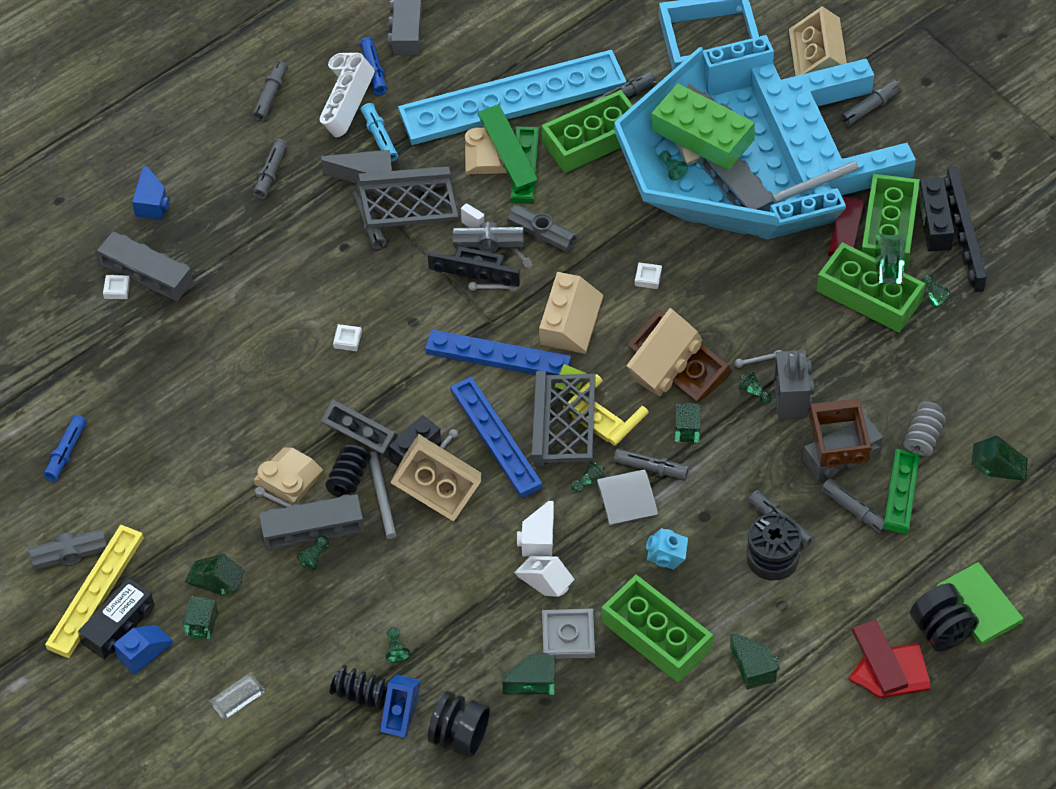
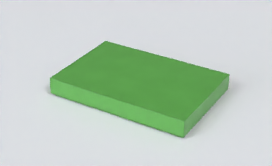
(987, 601)

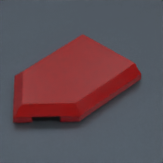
(911, 663)

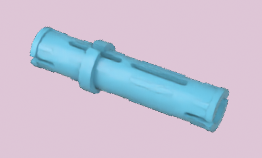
(382, 138)

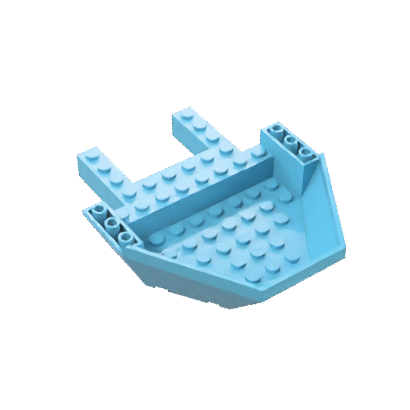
(787, 147)

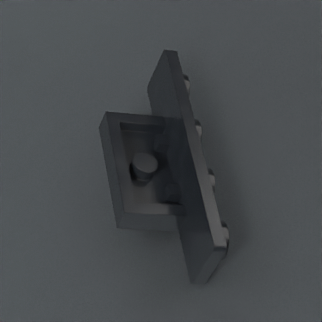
(476, 265)

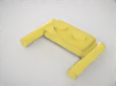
(605, 423)

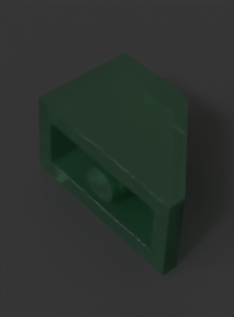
(890, 258)
(999, 459)
(216, 574)
(753, 661)
(531, 676)

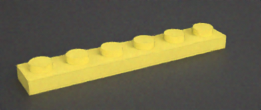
(94, 590)

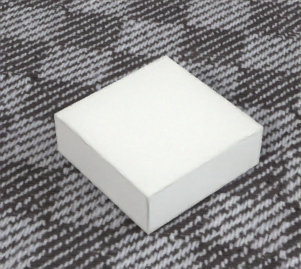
(471, 217)
(648, 275)
(116, 287)
(347, 337)

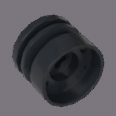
(773, 546)
(944, 617)
(455, 722)

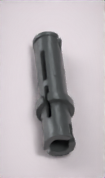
(273, 84)
(633, 85)
(878, 98)
(266, 176)
(375, 234)
(662, 467)
(765, 506)
(862, 511)

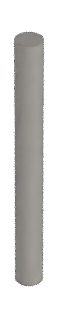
(814, 182)
(382, 496)

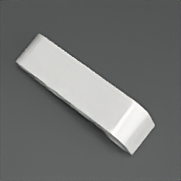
(353, 80)

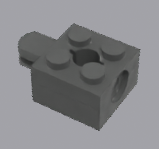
(793, 384)

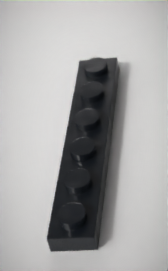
(966, 235)

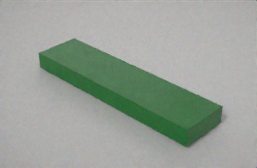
(528, 141)
(507, 147)
(901, 491)

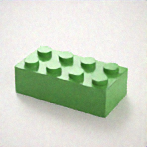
(703, 126)
(585, 132)
(890, 211)
(853, 281)
(657, 628)

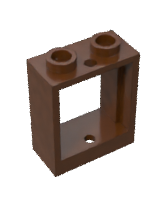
(834, 413)

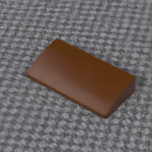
(703, 369)

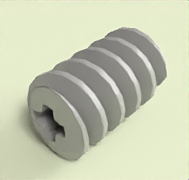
(924, 429)

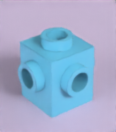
(667, 548)

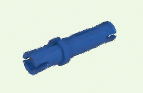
(370, 54)
(60, 456)

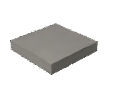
(568, 633)

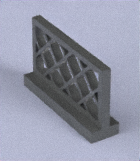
(404, 182)
(543, 422)

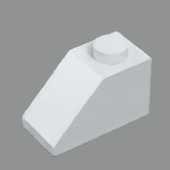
(537, 532)
(545, 575)

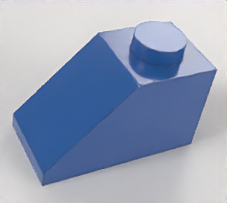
(150, 196)
(141, 646)
(400, 705)

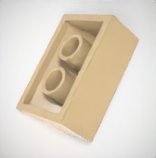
(817, 42)
(570, 314)
(664, 353)
(436, 477)

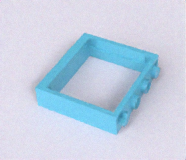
(697, 9)

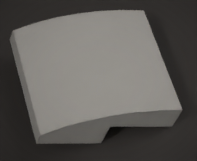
(627, 497)

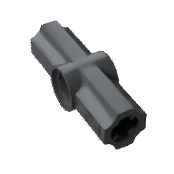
(542, 228)
(489, 237)
(67, 549)

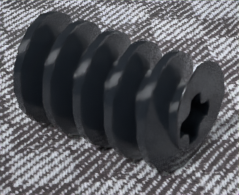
(347, 470)
(359, 688)

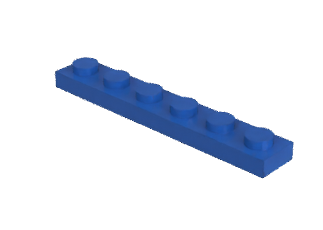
(495, 353)
(496, 437)

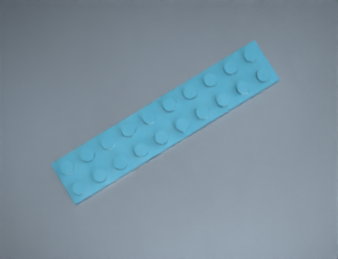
(515, 95)

